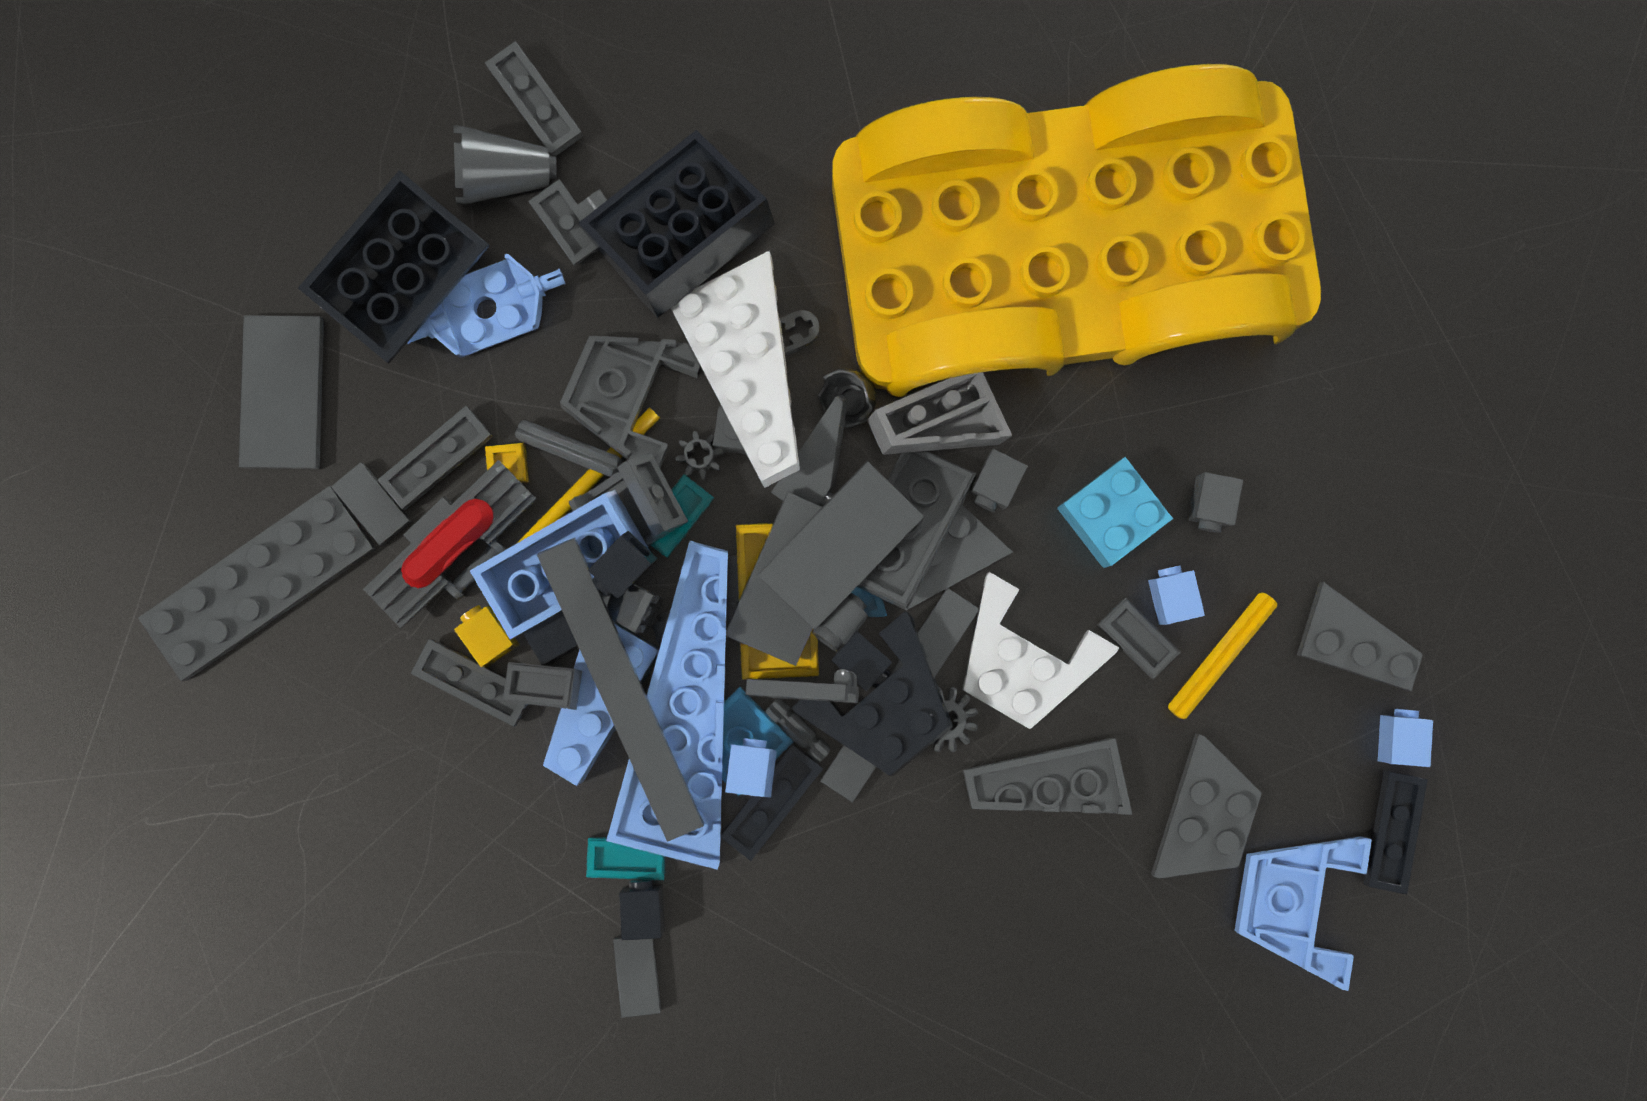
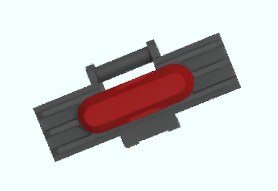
(442, 536)

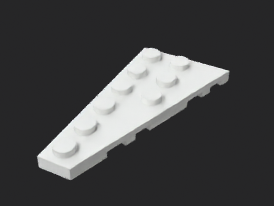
(741, 350)

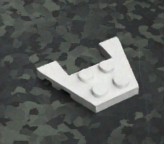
(1017, 674)

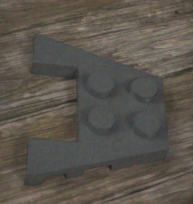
(614, 383)

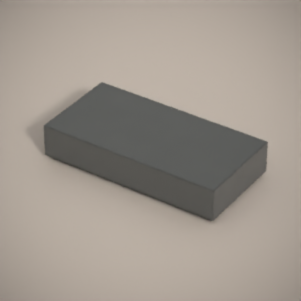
(371, 504)
(1138, 638)
(542, 685)
(637, 977)

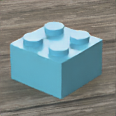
(1114, 513)

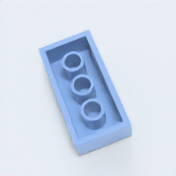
(515, 579)

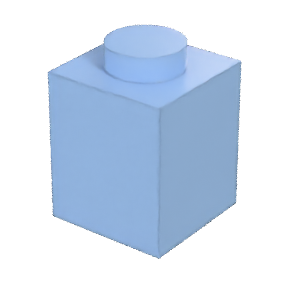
(1176, 596)
(1405, 739)
(751, 769)

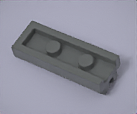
(842, 690)

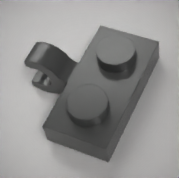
(561, 217)

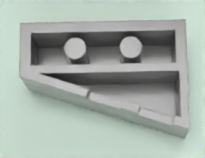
(941, 417)

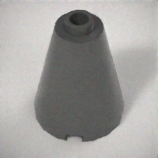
(498, 166)

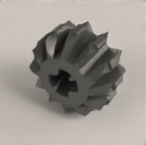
(960, 721)

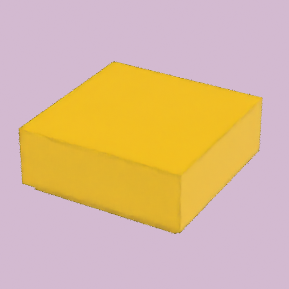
(513, 458)

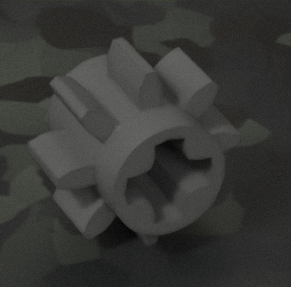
(690, 450)

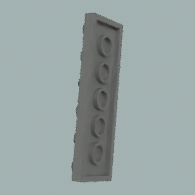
(257, 583)

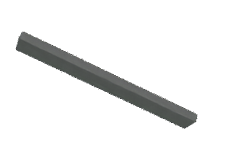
(620, 689)

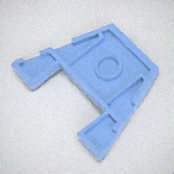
(1284, 898)

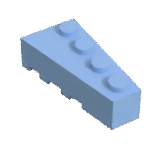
(585, 731)

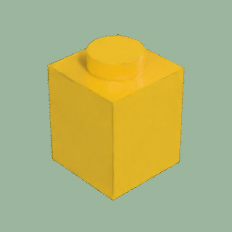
(484, 636)

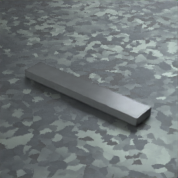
(939, 637)

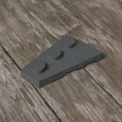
(963, 552)
(1356, 642)

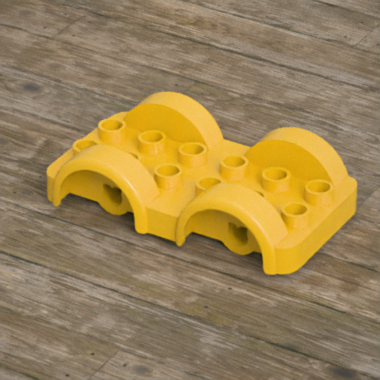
(1074, 229)

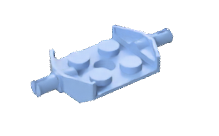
(517, 301)

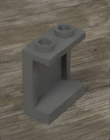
(644, 495)

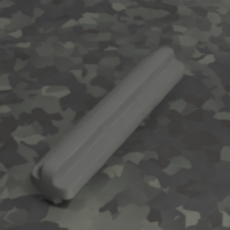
(568, 448)

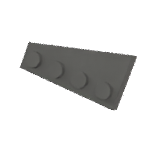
(1063, 779)

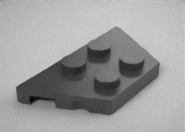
(1207, 816)

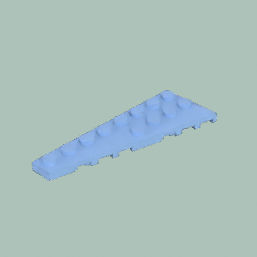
(690, 709)

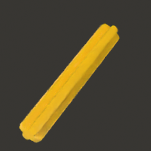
(1222, 655)

